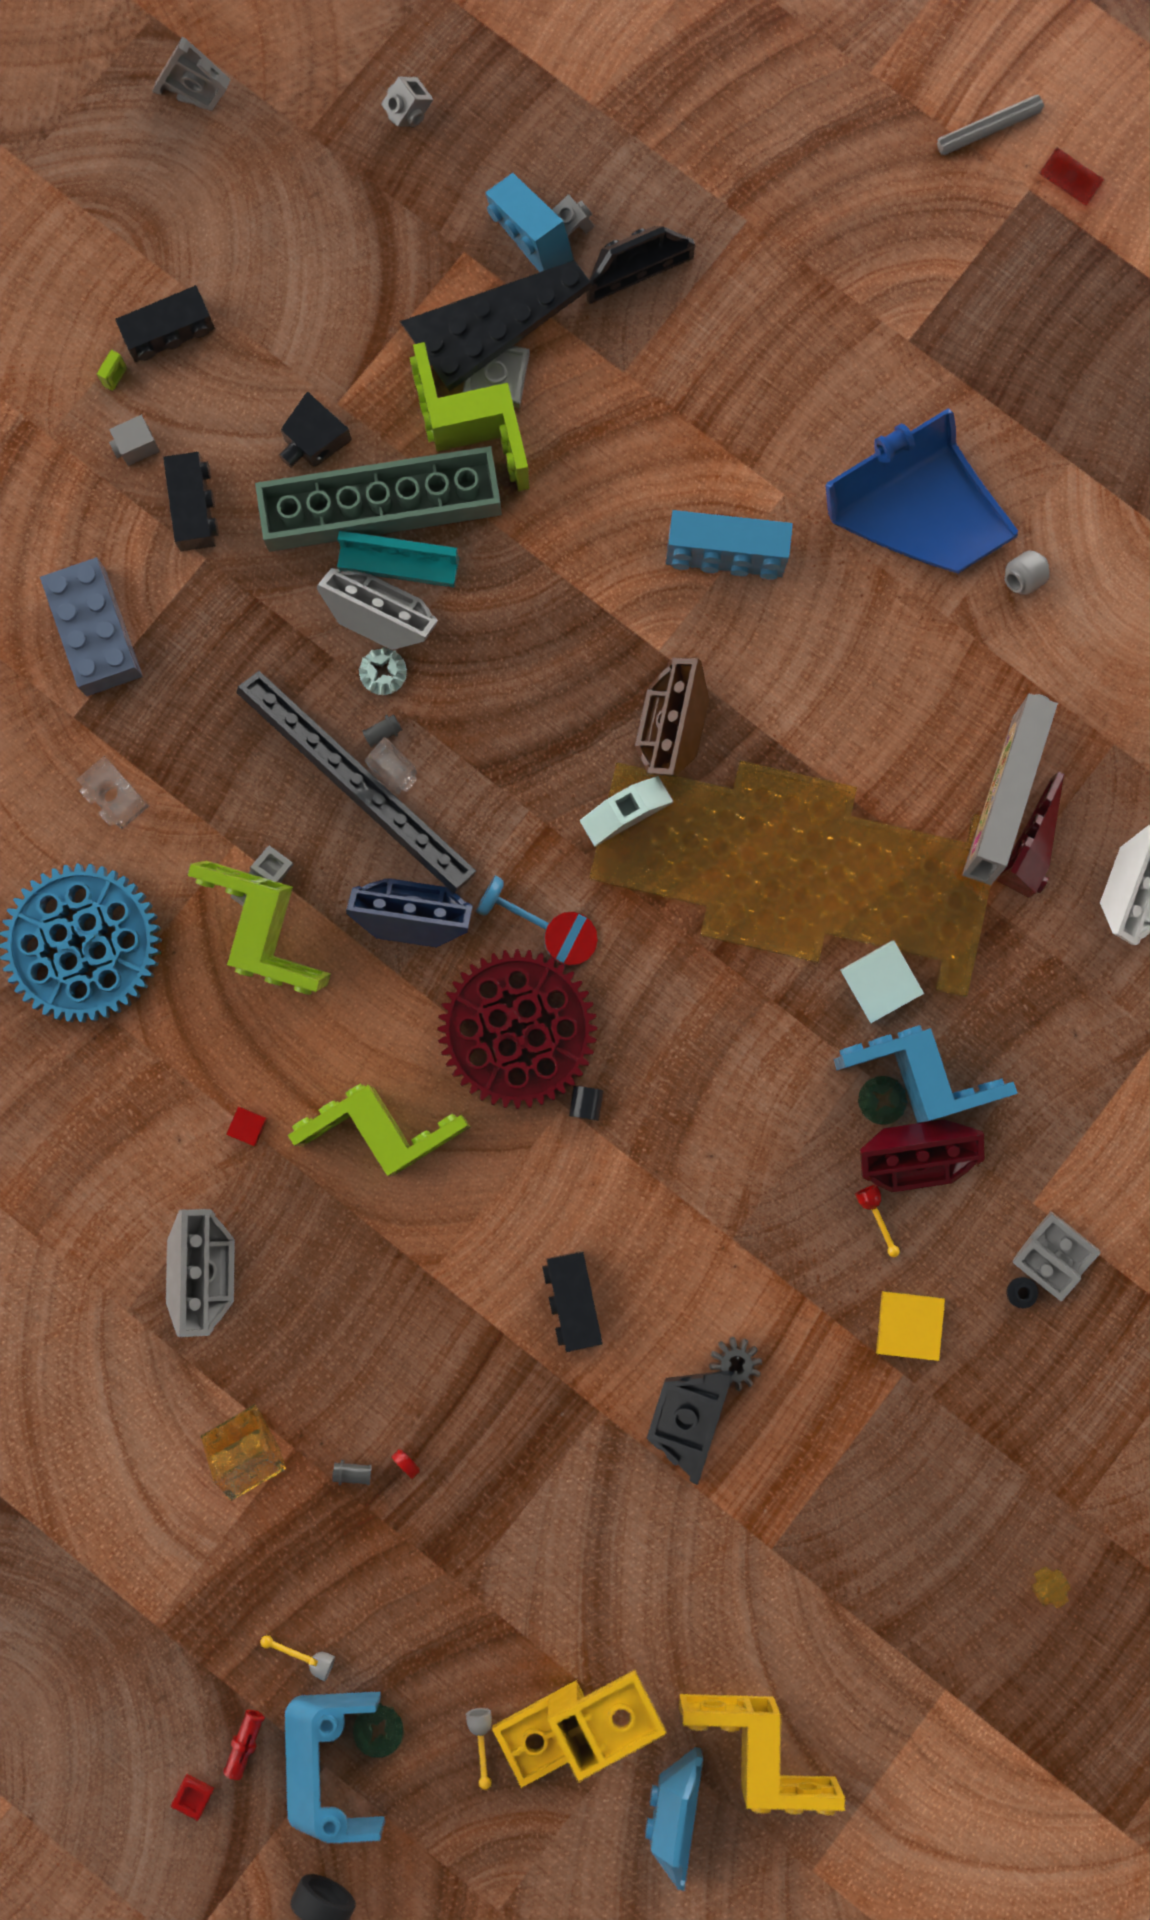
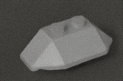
(376, 608)
(199, 1272)

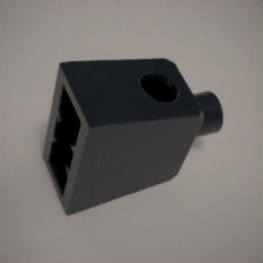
(312, 433)

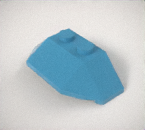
(674, 1815)

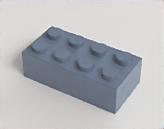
(91, 626)

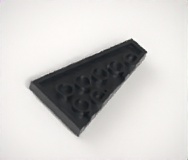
(483, 326)

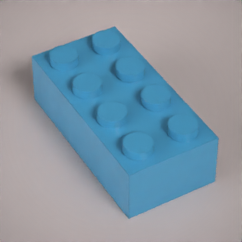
(728, 544)

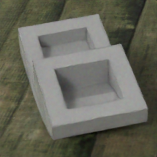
(270, 866)

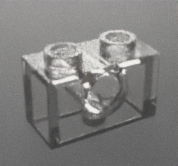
(98, 781)

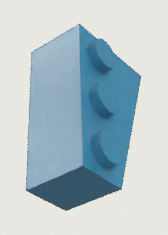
(529, 223)

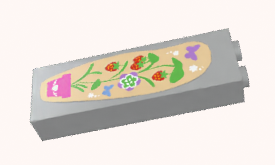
(1010, 789)

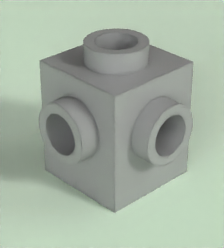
(407, 101)

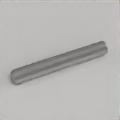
(990, 124)

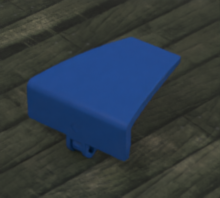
(921, 499)

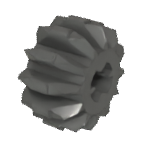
(746, 1363)

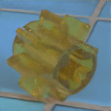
(1051, 1587)

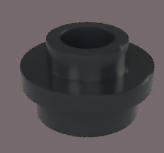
(1012, 1292)

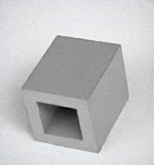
(133, 440)

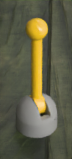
(319, 1664)
(479, 1723)

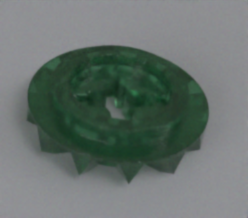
(868, 1101)
(381, 1745)

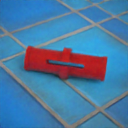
(243, 1744)

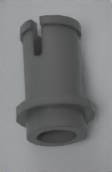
(384, 728)
(351, 1473)

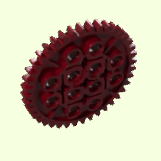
(542, 981)

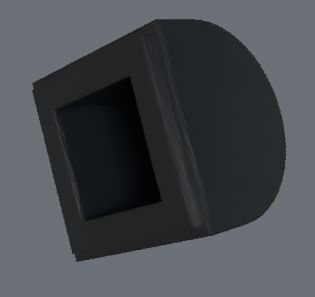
(586, 1103)

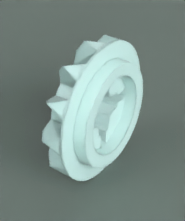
(385, 684)

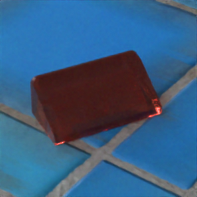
(1071, 176)

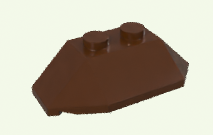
(673, 718)

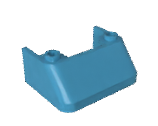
(308, 1722)

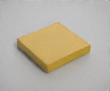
(910, 1326)

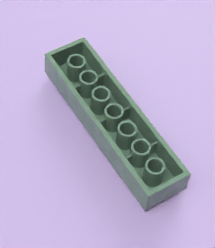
(378, 498)

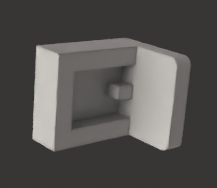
(574, 215)

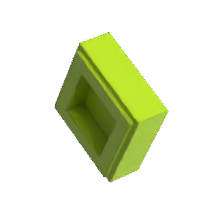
(111, 370)

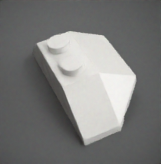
(1128, 890)

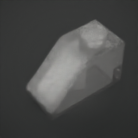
(391, 767)

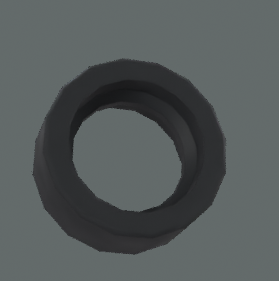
(321, 1899)

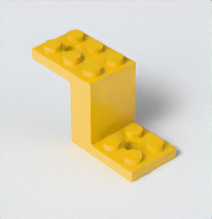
(579, 1729)
(760, 1754)

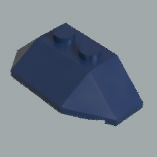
(409, 912)

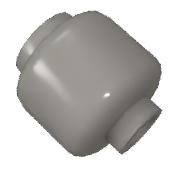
(1027, 572)

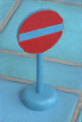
(567, 937)

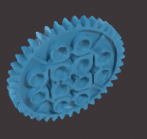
(58, 988)

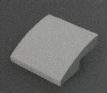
(1056, 1256)

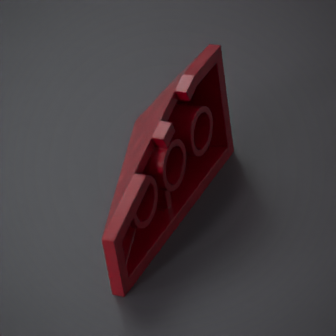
(1033, 850)

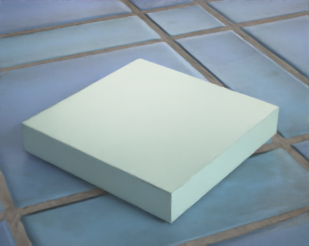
(882, 981)

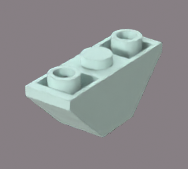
(625, 809)

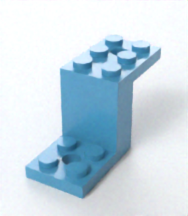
(924, 1074)

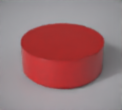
(406, 1463)

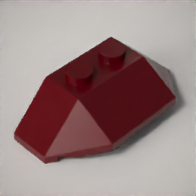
(921, 1155)

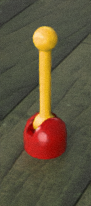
(870, 1199)

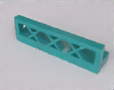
(398, 559)

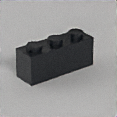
(165, 324)
(190, 501)
(572, 1301)

